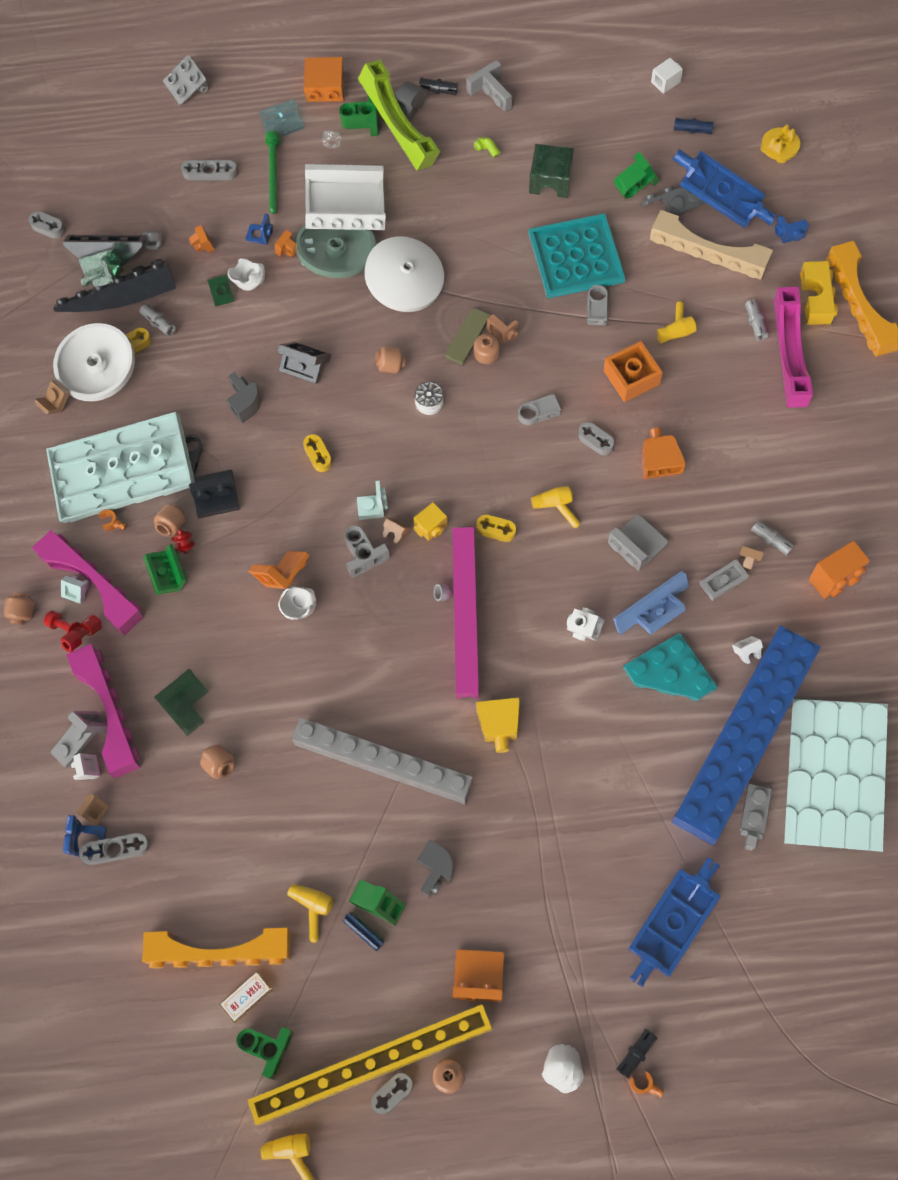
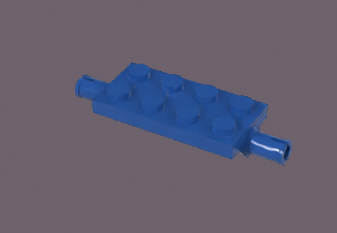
(723, 189)
(674, 922)

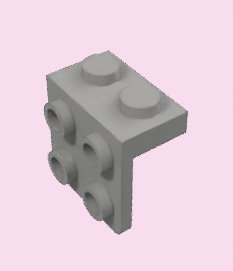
(637, 542)

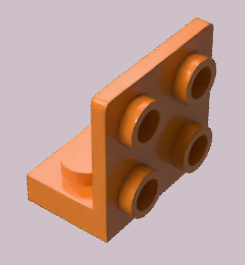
(283, 574)
(478, 976)

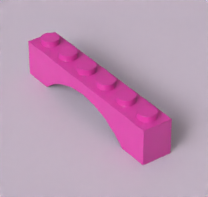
(795, 374)
(58, 555)
(117, 750)

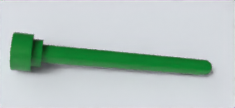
(272, 140)

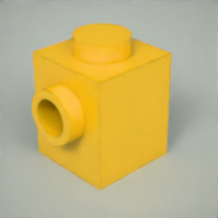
(430, 522)

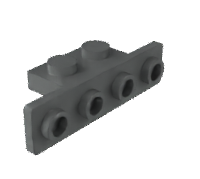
(675, 200)

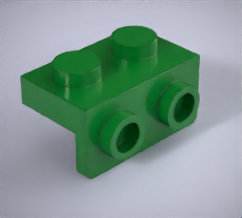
(165, 570)

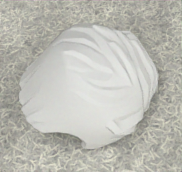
(247, 274)
(297, 602)
(563, 1068)

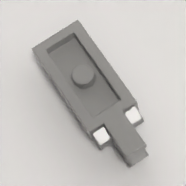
(754, 814)

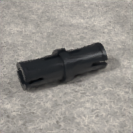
(439, 86)
(636, 1053)

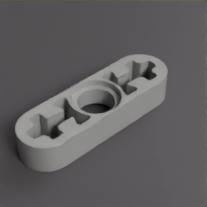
(195, 174)
(130, 840)

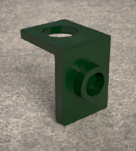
(220, 289)

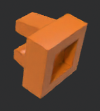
(201, 240)
(285, 245)

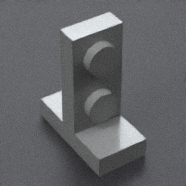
(487, 80)
(78, 736)

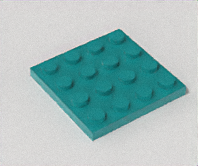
(576, 255)

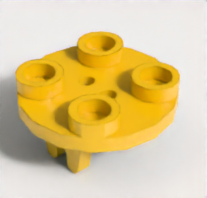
(780, 143)

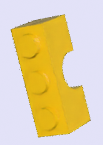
(817, 278)

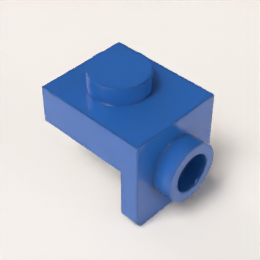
(792, 231)

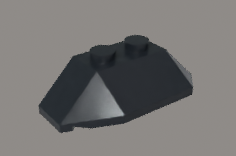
(87, 245)

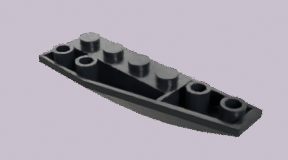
(124, 291)

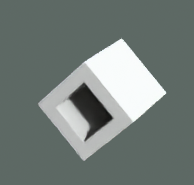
(666, 75)

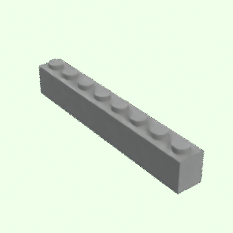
(382, 761)

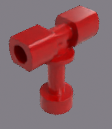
(75, 630)

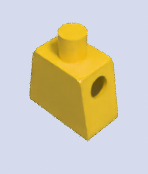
(499, 721)

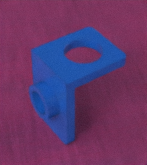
(266, 230)

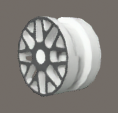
(428, 398)

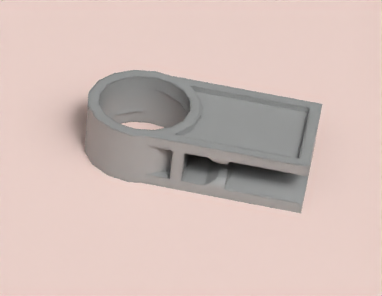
(597, 308)
(544, 407)

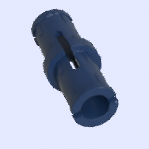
(693, 126)

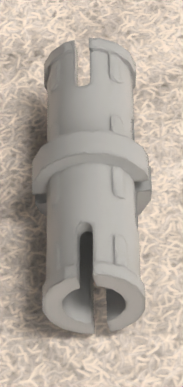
(157, 320)
(756, 320)
(772, 537)

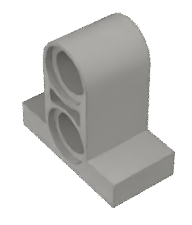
(362, 546)

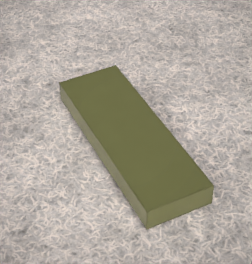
(465, 337)

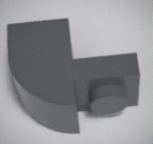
(410, 96)
(246, 400)
(439, 863)

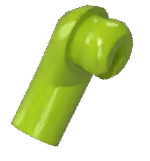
(487, 144)

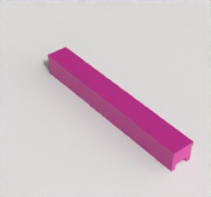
(465, 613)

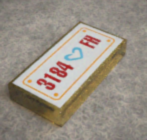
(245, 997)

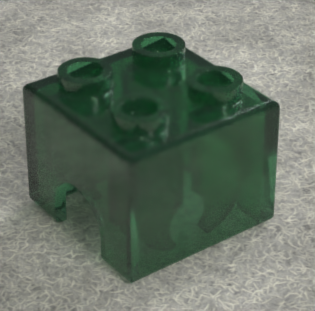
(551, 169)

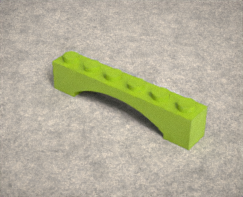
(418, 148)

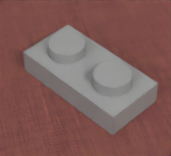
(724, 580)

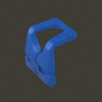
(73, 830)

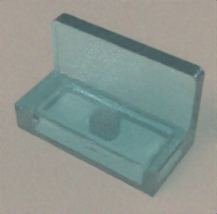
(282, 118)

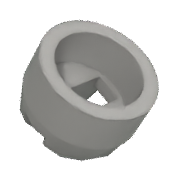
(442, 592)

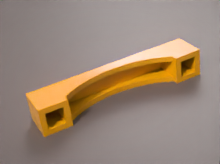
(880, 334)
(270, 946)

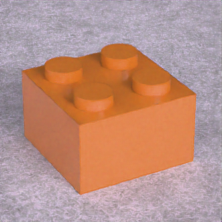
(632, 371)
(839, 570)

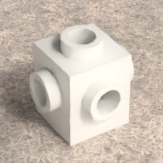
(585, 624)

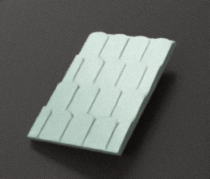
(120, 467)
(837, 774)

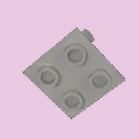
(185, 80)

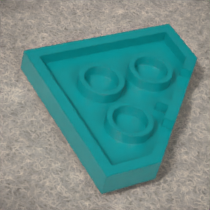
(671, 670)

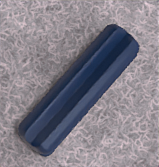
(363, 931)

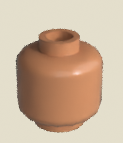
(486, 349)
(389, 359)
(169, 519)
(19, 608)
(217, 761)
(449, 1086)

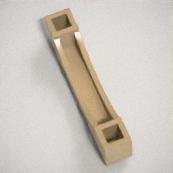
(746, 260)

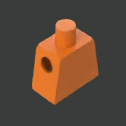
(661, 455)

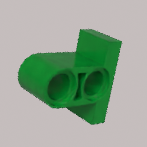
(359, 116)
(635, 177)
(377, 901)
(260, 1045)

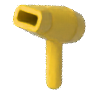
(680, 328)
(558, 498)
(316, 902)
(292, 1148)

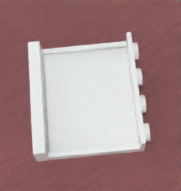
(344, 197)

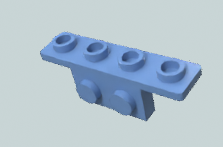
(656, 607)

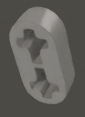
(48, 221)
(596, 438)
(396, 1098)

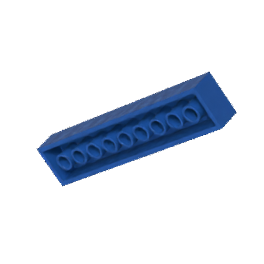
(746, 736)

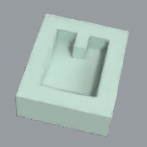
(372, 506)

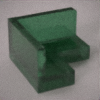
(100, 268)
(179, 698)

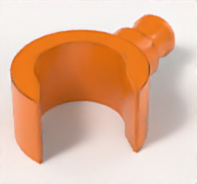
(115, 523)
(651, 1087)

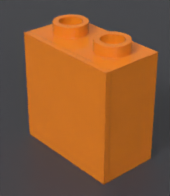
(324, 79)

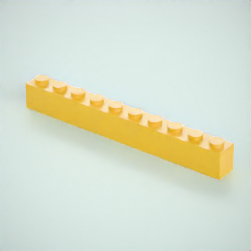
(369, 1065)

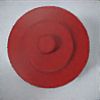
(183, 542)

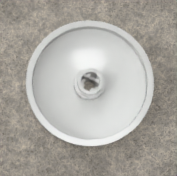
(404, 274)
(94, 362)

